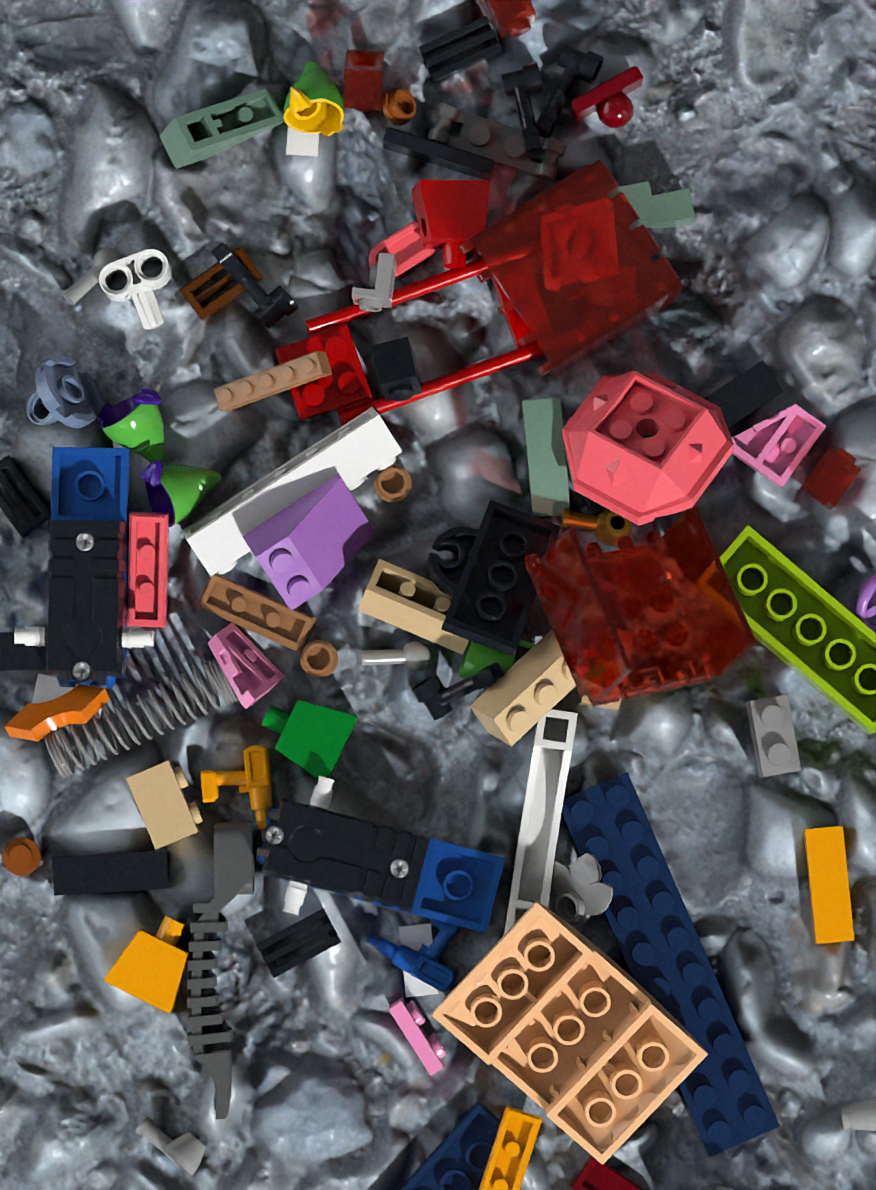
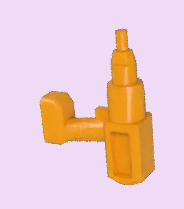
(255, 780)

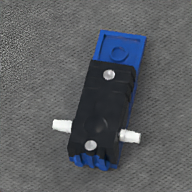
(87, 570)
(376, 864)

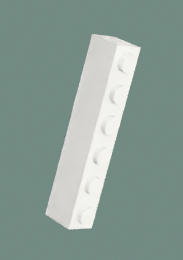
(348, 451)

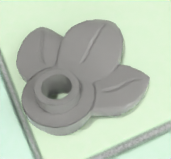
(580, 888)

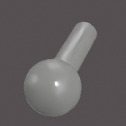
(91, 277)
(413, 656)

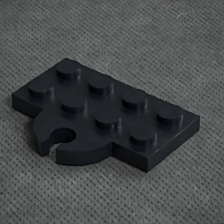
(490, 577)

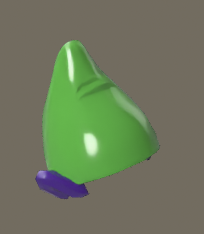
(136, 424)
(177, 488)

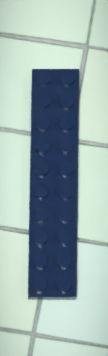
(670, 960)

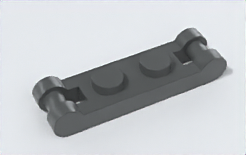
(495, 142)

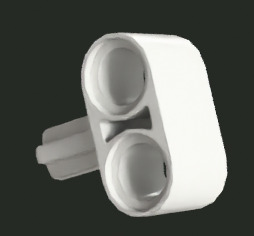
(138, 286)

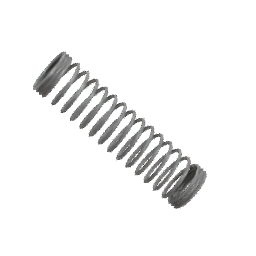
(64, 757)

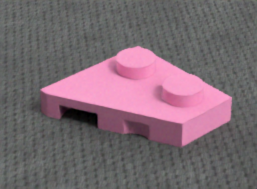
(778, 443)
(244, 665)

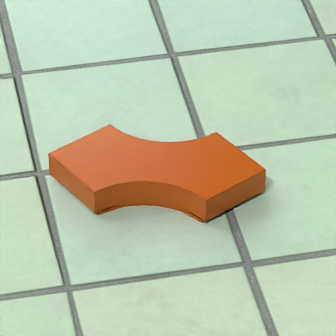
(71, 708)

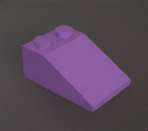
(310, 541)

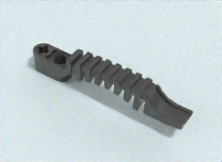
(232, 876)

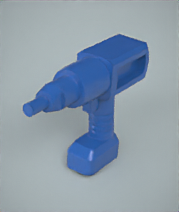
(423, 963)

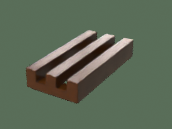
(195, 302)

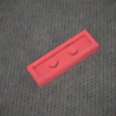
(148, 569)

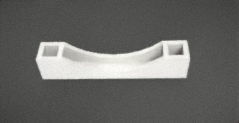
(541, 813)

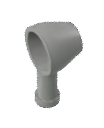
(183, 1151)

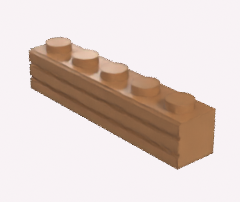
(272, 381)

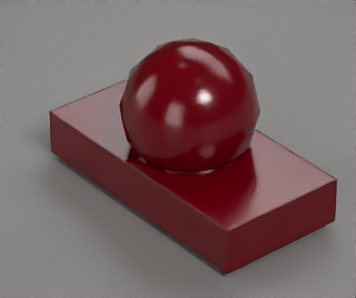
(609, 99)

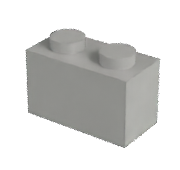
(773, 736)

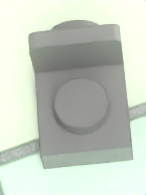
(383, 279)

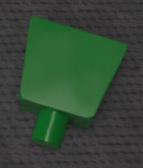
(311, 735)

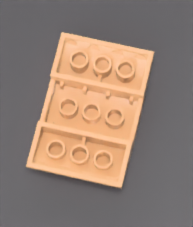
(571, 1031)

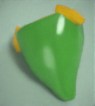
(314, 103)

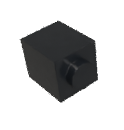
(397, 369)

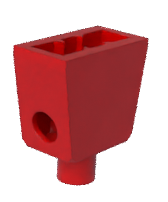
(450, 215)

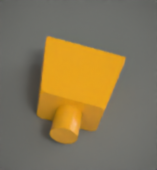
(153, 966)

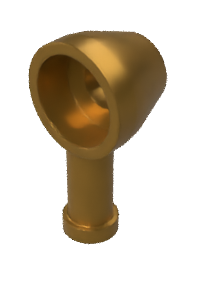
(600, 524)

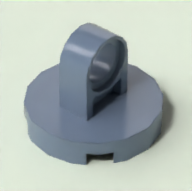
(65, 393)

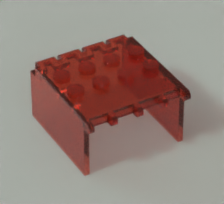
(575, 267)
(641, 612)

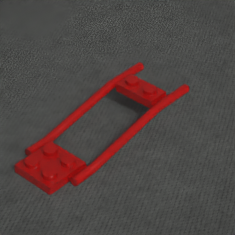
(348, 387)

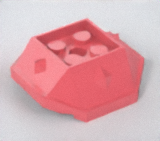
(641, 474)

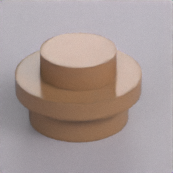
(393, 484)
(319, 658)

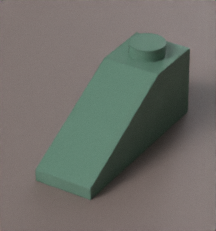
(219, 127)

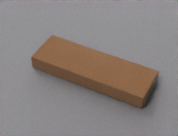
(256, 612)

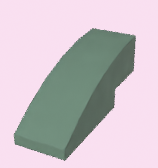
(658, 210)
(545, 457)

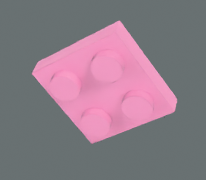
(426, 1047)

